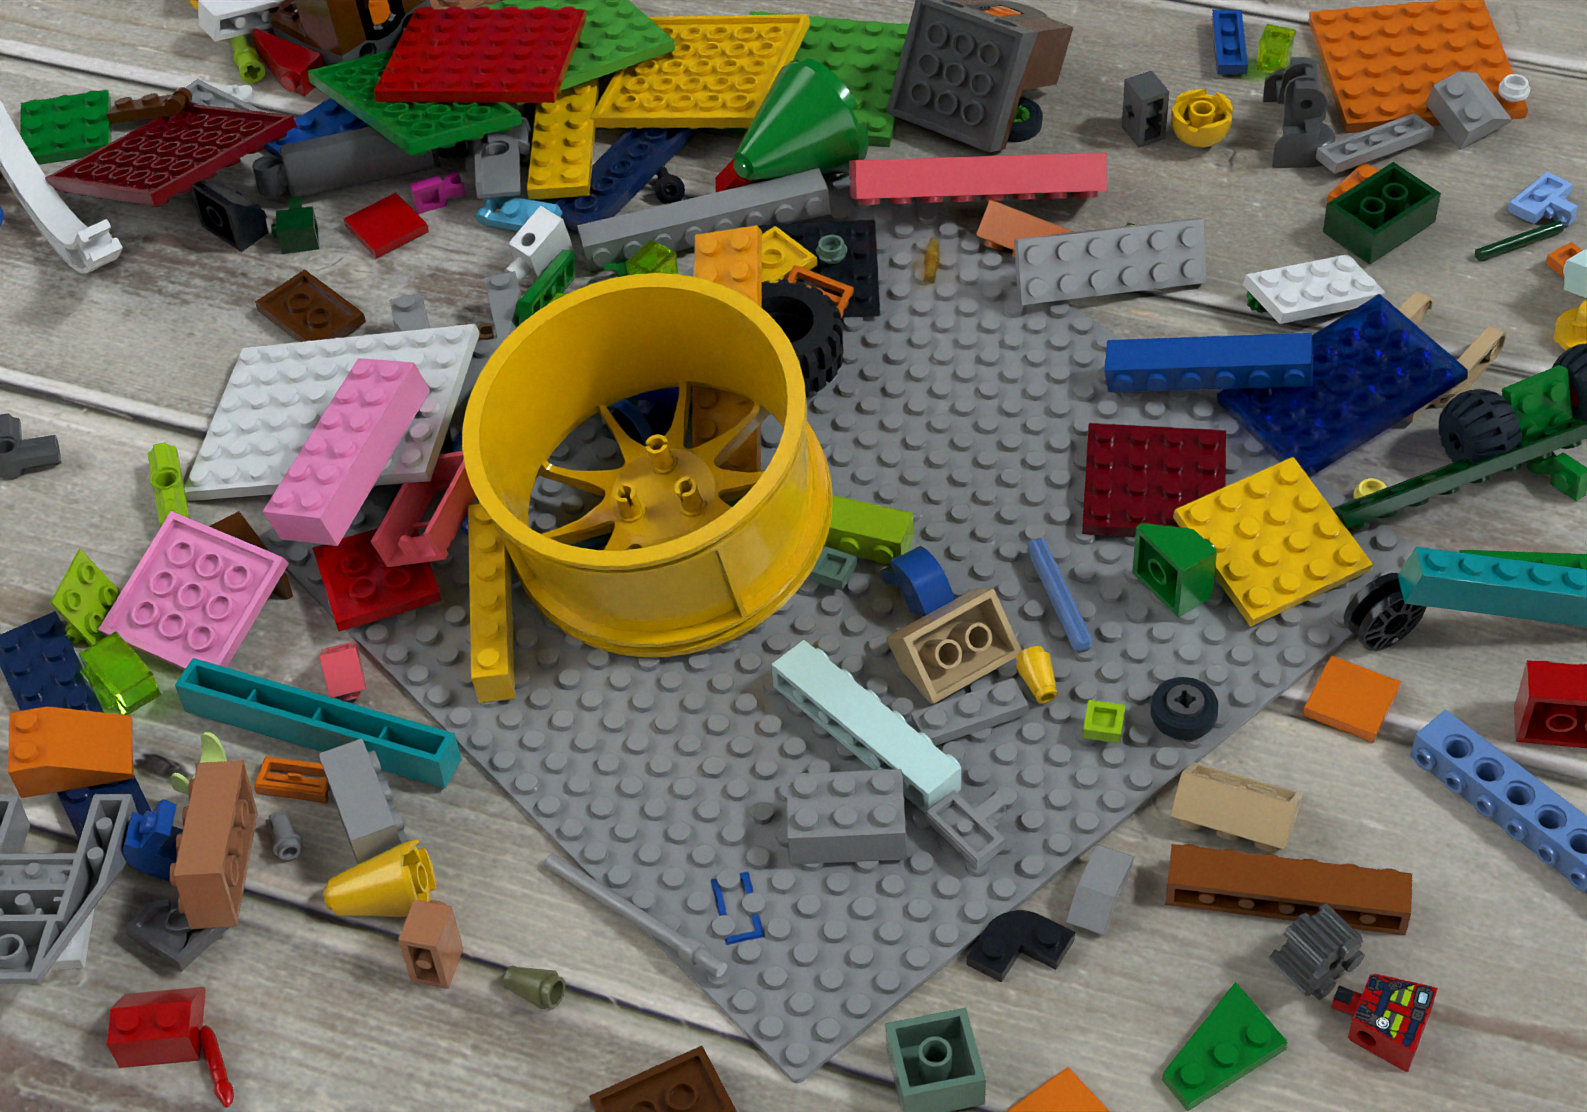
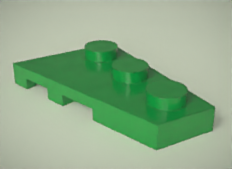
(1223, 1049)

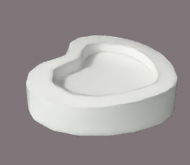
(242, 92)

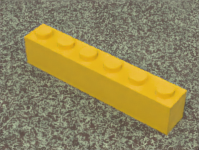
(490, 610)

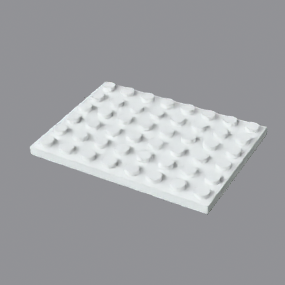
(286, 388)

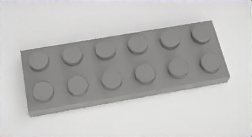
(1110, 260)

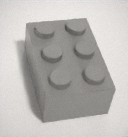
(362, 800)
(846, 816)

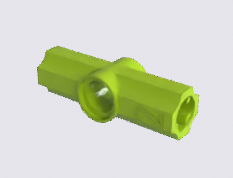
(167, 481)

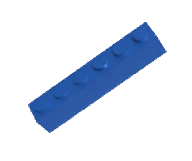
(1209, 362)

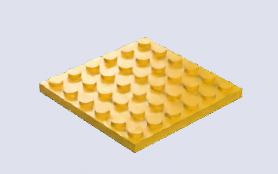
(710, 79)

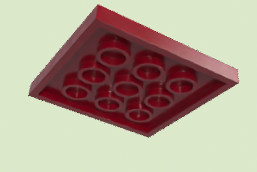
(1146, 474)

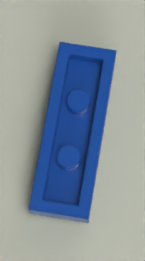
(1229, 42)

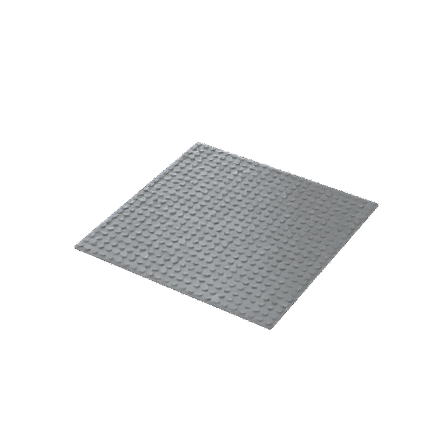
(980, 432)

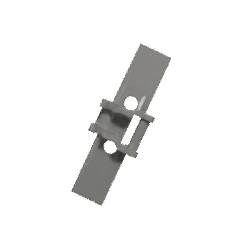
(498, 160)

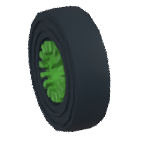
(1027, 121)

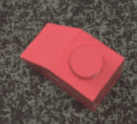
(343, 671)

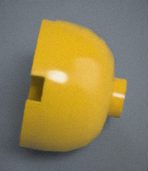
(1201, 117)

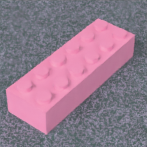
(346, 451)

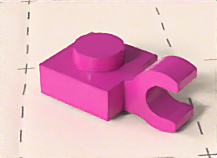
(433, 192)

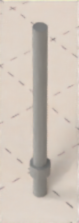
(688, 948)

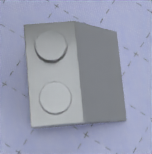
(1466, 108)

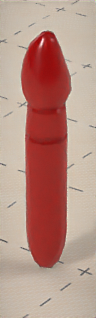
(222, 1087)

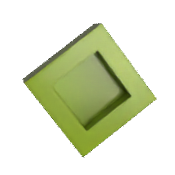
(1104, 721)

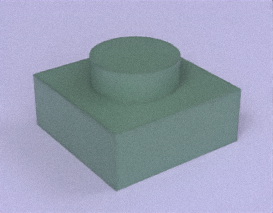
(833, 568)

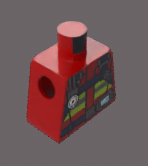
(1387, 1016)

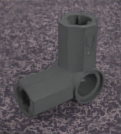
(22, 454)

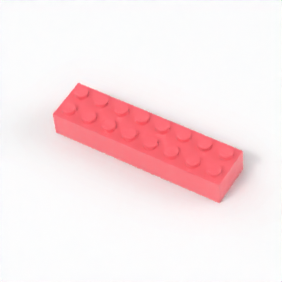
(978, 175)

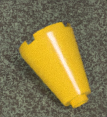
(383, 883)

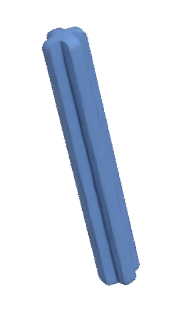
(1059, 595)

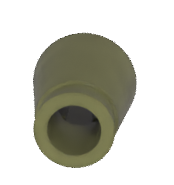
(538, 986)

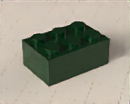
(1381, 212)

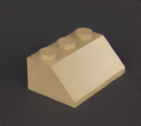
(955, 644)
(1236, 806)

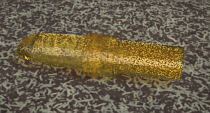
(931, 261)

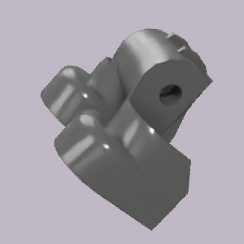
(1305, 108)

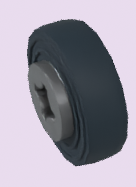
(1170, 713)

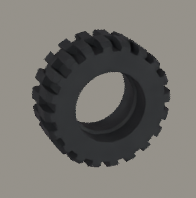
(815, 321)

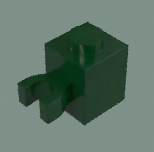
(296, 228)

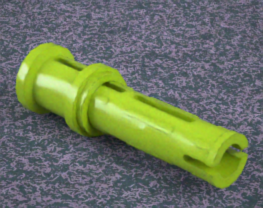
(246, 60)

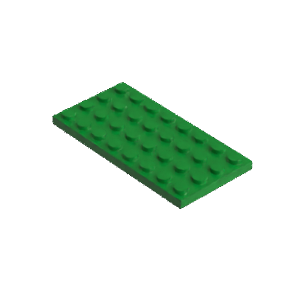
(409, 125)

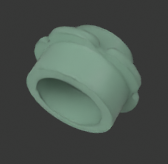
(831, 249)

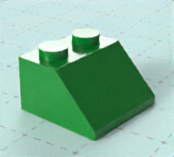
(1174, 565)

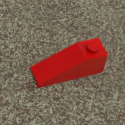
(287, 61)

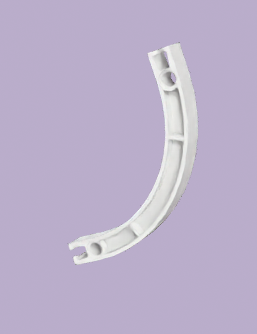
(75, 243)

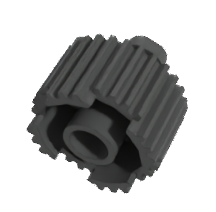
(1318, 951)

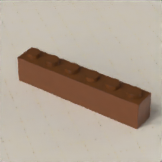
(1288, 887)

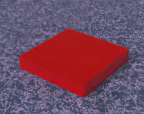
(386, 225)

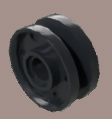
(1380, 614)

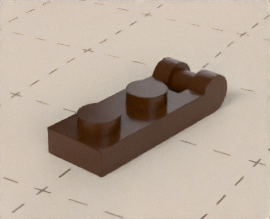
(149, 106)

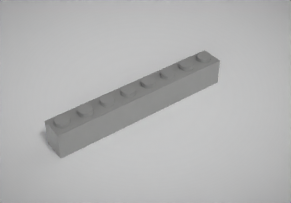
(676, 224)

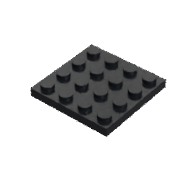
(856, 270)

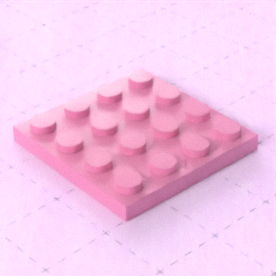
(193, 594)

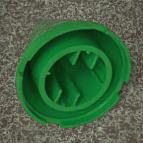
(802, 126)

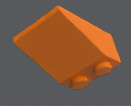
(68, 749)

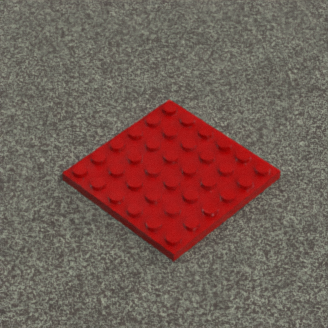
(482, 55)

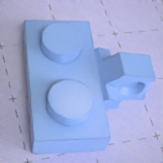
(1547, 199)

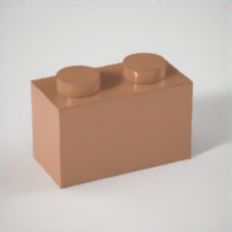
(431, 943)

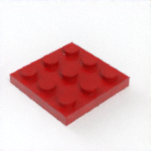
(366, 589)

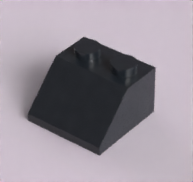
(229, 214)

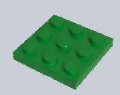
(66, 126)

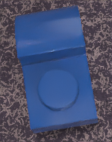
(920, 580)
(152, 840)

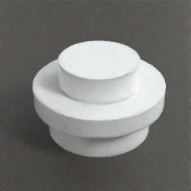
(1514, 88)

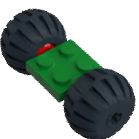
(1487, 424)

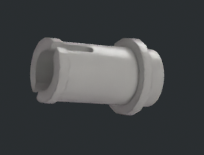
(286, 843)

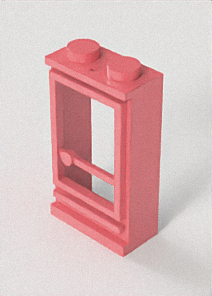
(394, 534)

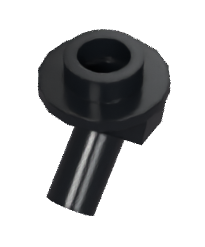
(668, 187)

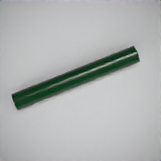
(1519, 240)

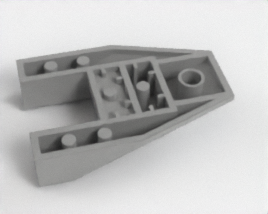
(503, 294)
(54, 893)

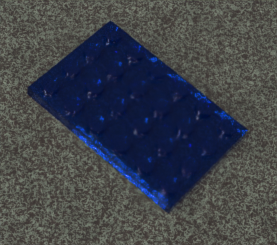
(1366, 378)

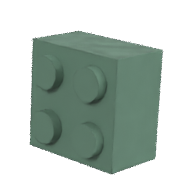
(935, 1062)

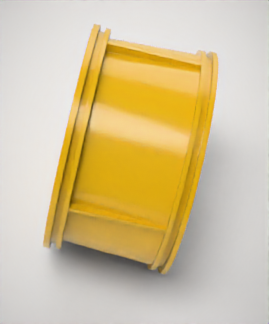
(679, 558)

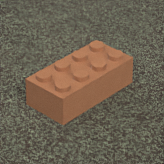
(214, 845)

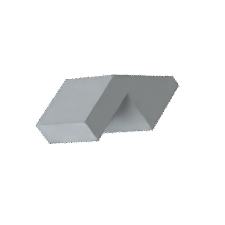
(1099, 888)

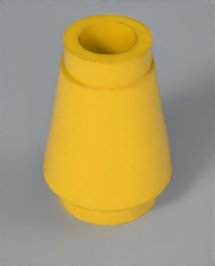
(1037, 672)

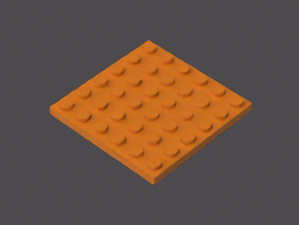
(1392, 55)

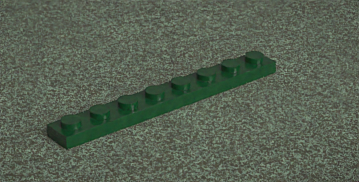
(1448, 478)

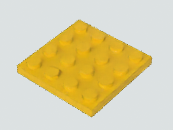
(1274, 541)

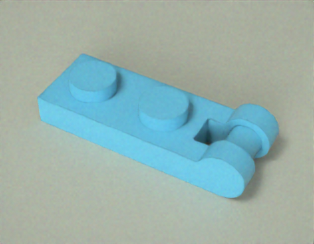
(513, 212)

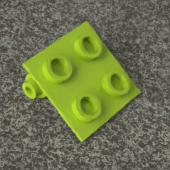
(84, 599)

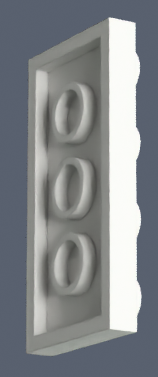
(1312, 288)

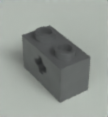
(1145, 108)

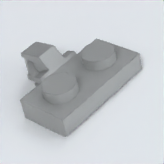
(970, 827)

